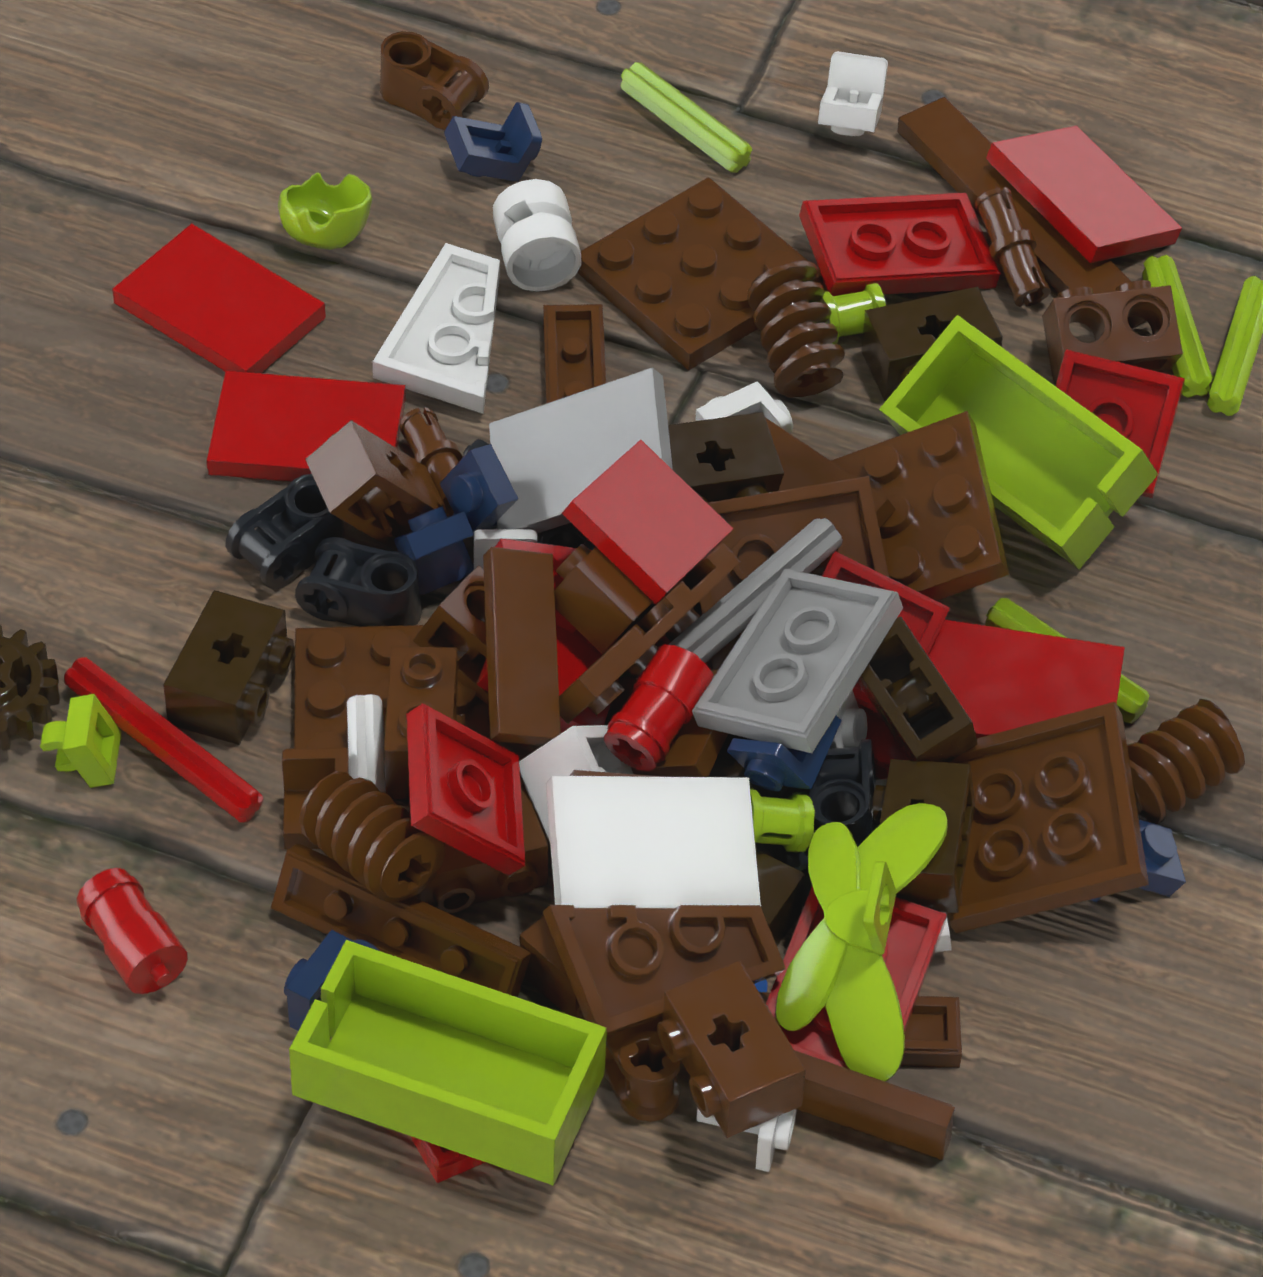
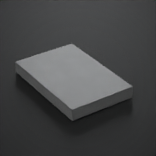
(571, 441)
(798, 660)

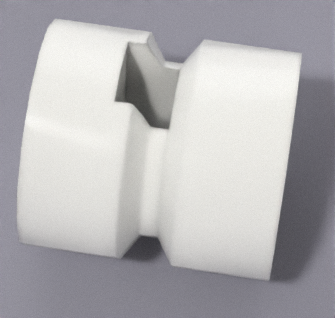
(536, 235)

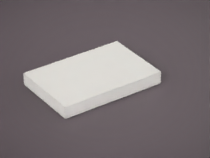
(652, 841)

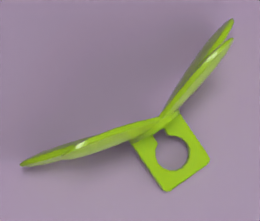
(843, 955)

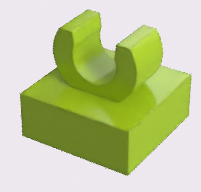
(85, 741)

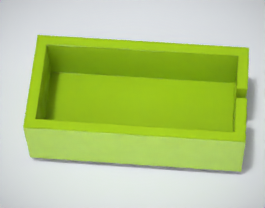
(1042, 451)
(448, 1061)

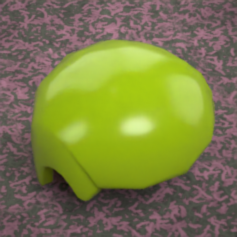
(325, 213)

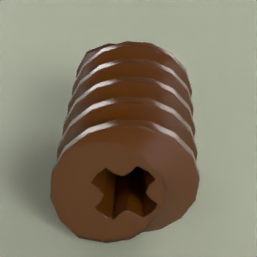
(796, 329)
(1183, 758)
(370, 837)

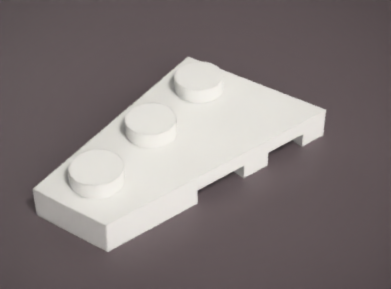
(446, 331)

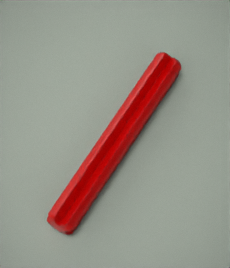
(166, 741)

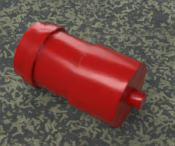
(657, 707)
(131, 931)

